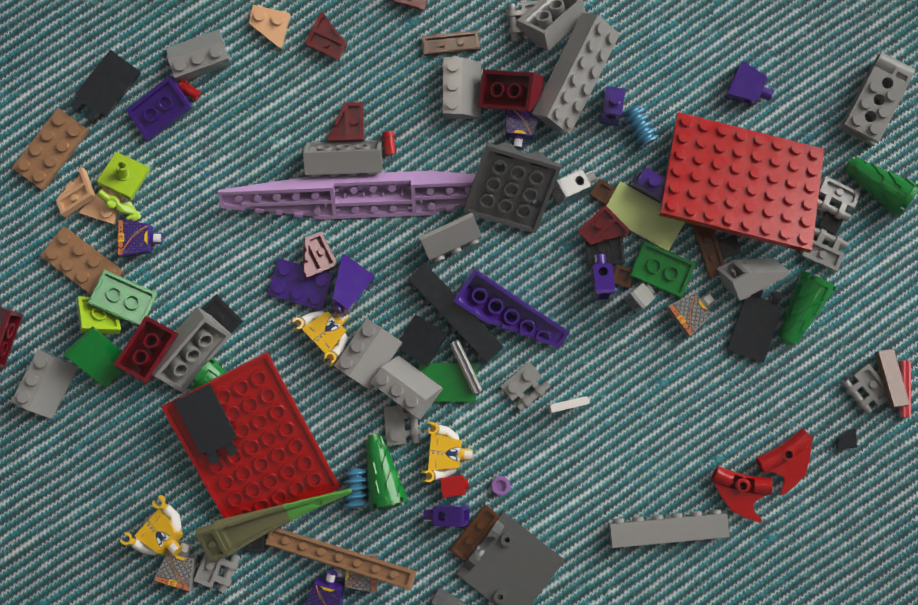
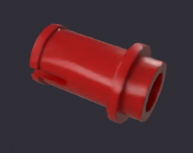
(189, 90)
(389, 142)

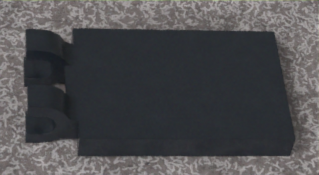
(105, 87)
(755, 326)
(207, 422)

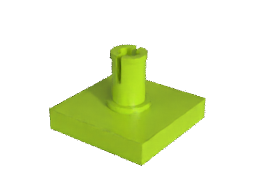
(123, 176)
(91, 316)

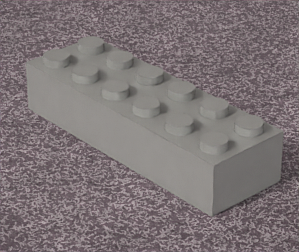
(576, 73)

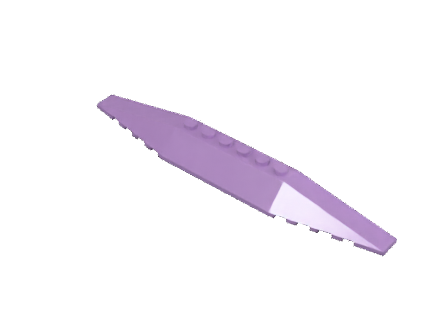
(354, 196)

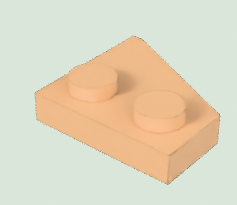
(270, 24)
(76, 194)
(98, 209)

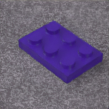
(159, 108)
(291, 286)

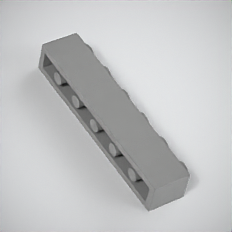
(668, 529)

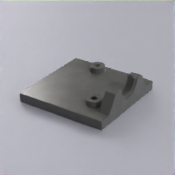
(509, 190)
(510, 568)

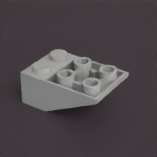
(749, 276)

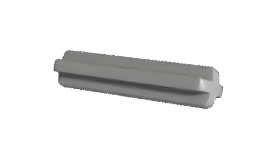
(466, 367)

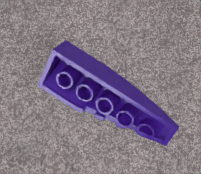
(506, 310)

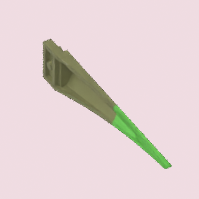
(237, 531)

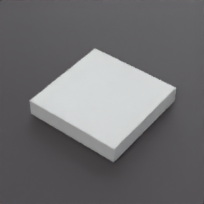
(568, 404)

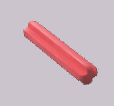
(905, 369)

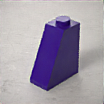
(350, 285)

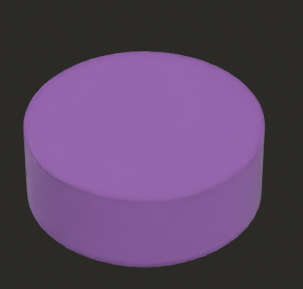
(500, 485)

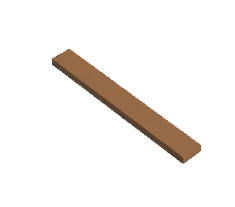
(341, 558)

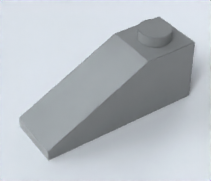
(640, 297)

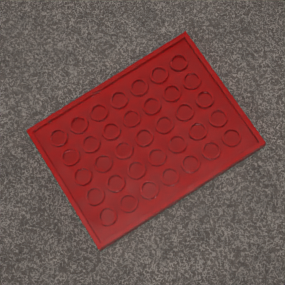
(742, 182)
(276, 449)

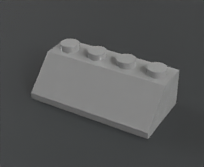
(343, 158)
(196, 343)

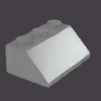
(551, 20)
(198, 56)
(461, 88)
(451, 238)
(367, 353)
(44, 384)
(407, 386)

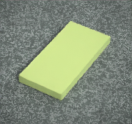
(643, 217)

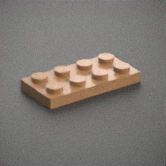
(50, 149)
(78, 259)

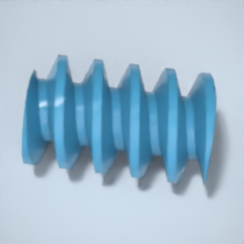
(639, 126)
(355, 483)

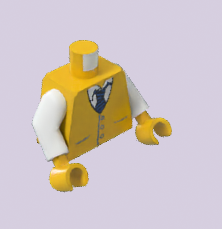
(325, 332)
(444, 452)
(159, 533)

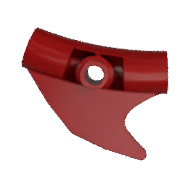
(793, 466)
(743, 499)

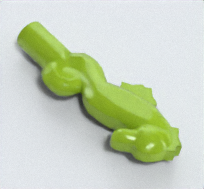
(125, 208)

